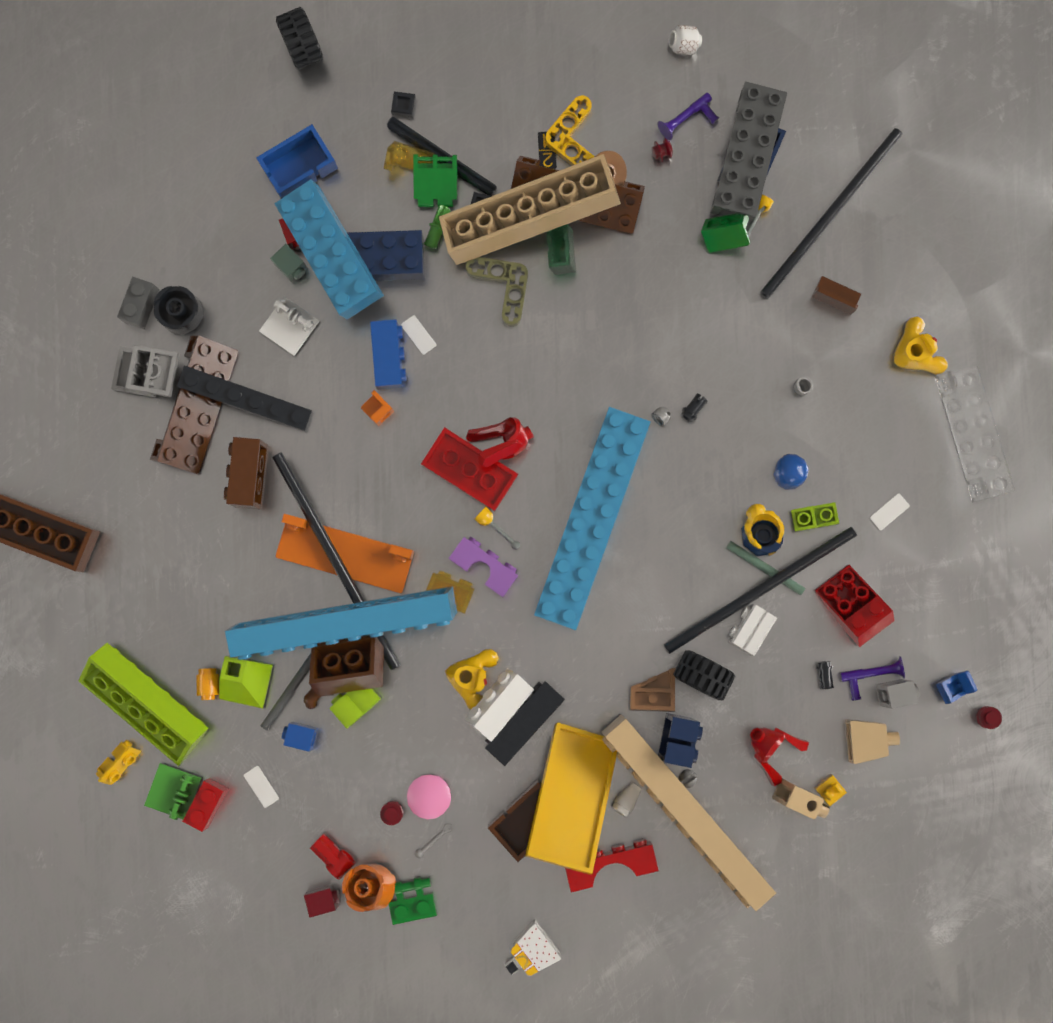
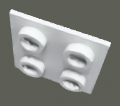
(289, 325)

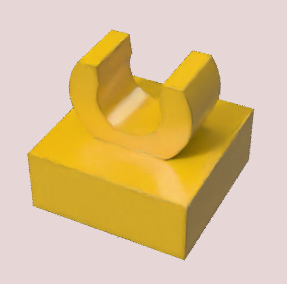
(830, 790)

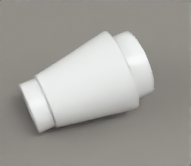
(626, 800)

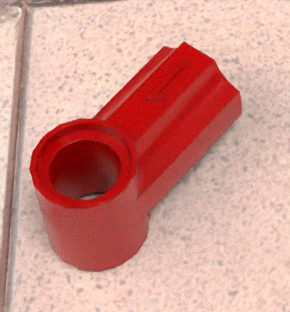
(337, 860)

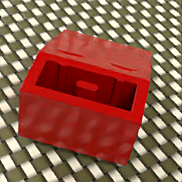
(855, 605)

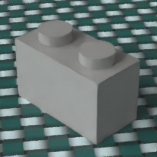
(897, 693)

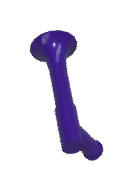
(702, 103)
(854, 675)

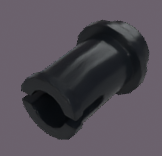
(690, 412)
(825, 674)

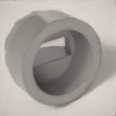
(805, 384)
(661, 416)
(686, 774)

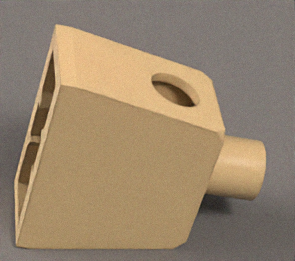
(868, 740)
(800, 800)

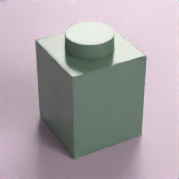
(289, 263)

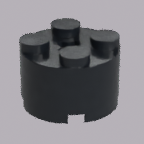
(165, 309)

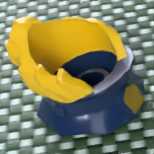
(762, 531)

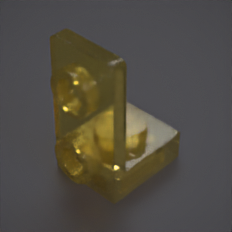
(402, 155)

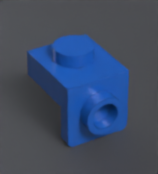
(956, 686)

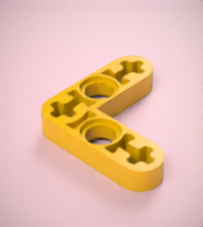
(566, 141)

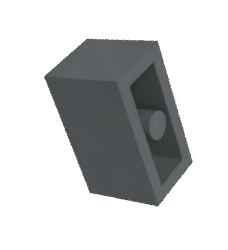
(138, 303)

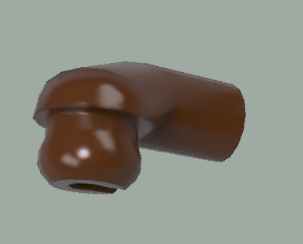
(311, 699)

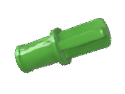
(435, 228)

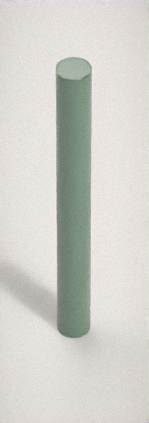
(763, 566)

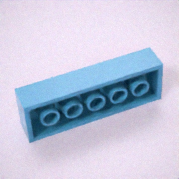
(329, 249)

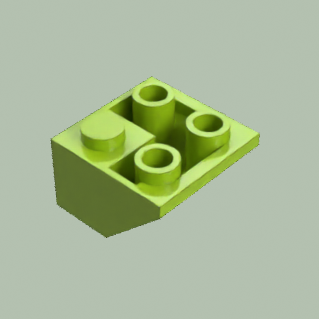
(244, 681)

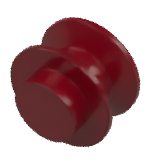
(662, 150)
(989, 717)
(391, 813)

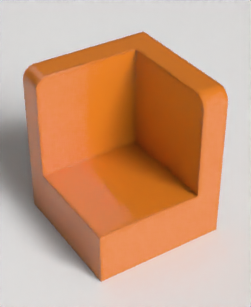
(377, 408)

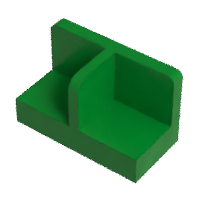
(725, 232)

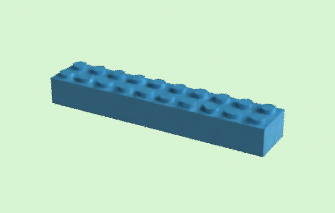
(592, 518)
(342, 622)

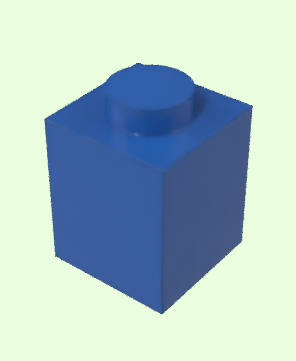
(299, 736)

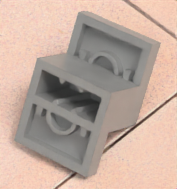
(145, 371)

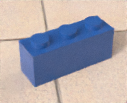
(387, 354)

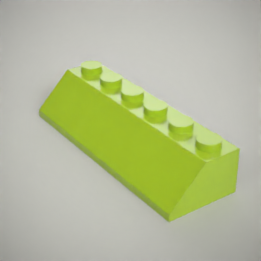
(142, 703)

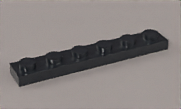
(244, 398)

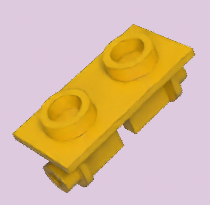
(110, 770)

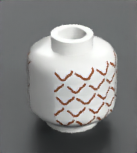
(685, 39)

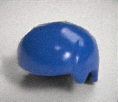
(791, 471)

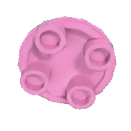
(429, 796)

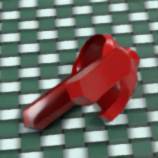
(514, 437)
(765, 743)

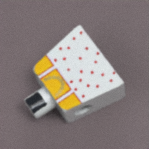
(532, 951)

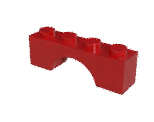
(638, 857)

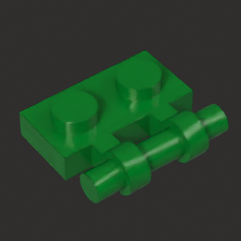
(412, 907)

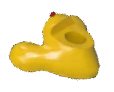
(916, 350)
(469, 677)

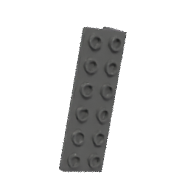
(749, 150)

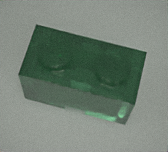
(561, 250)

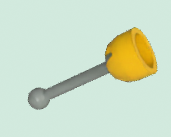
(764, 206)
(485, 517)

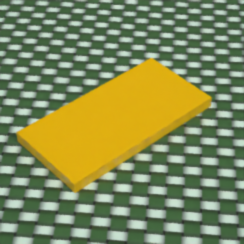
(572, 799)

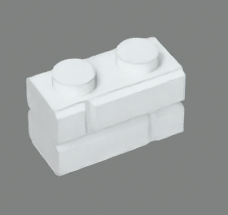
(752, 629)

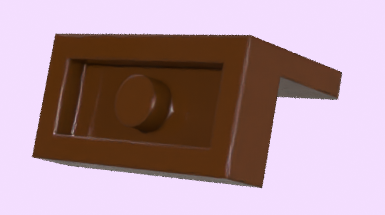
(836, 295)

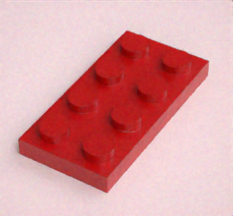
(458, 464)

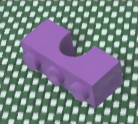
(469, 553)

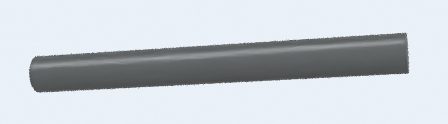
(286, 694)

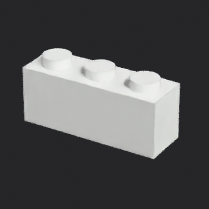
(499, 704)

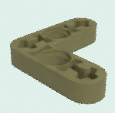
(505, 277)

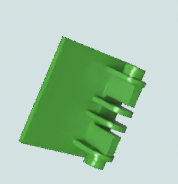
(172, 791)

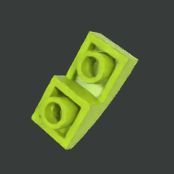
(815, 516)

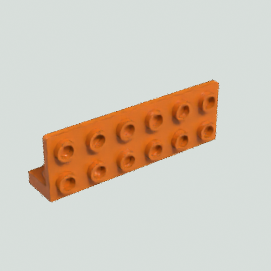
(364, 558)

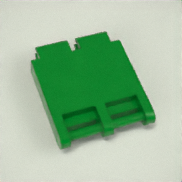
(435, 180)

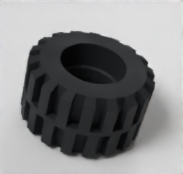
(299, 37)
(704, 675)

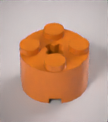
(368, 887)

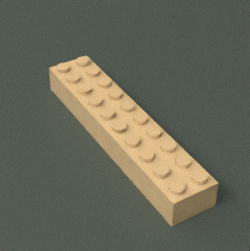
(691, 817)

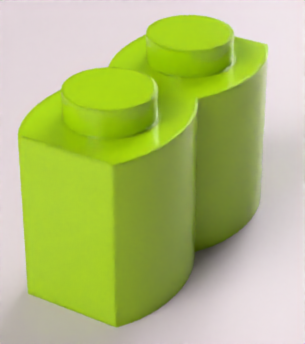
(353, 705)

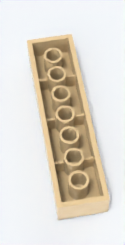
(529, 210)

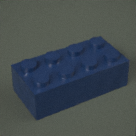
(391, 254)

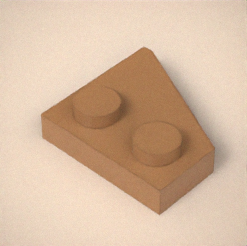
(654, 694)

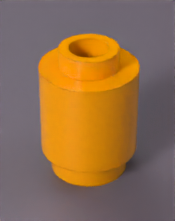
(207, 683)

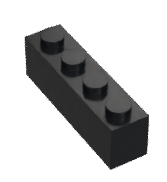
(525, 722)

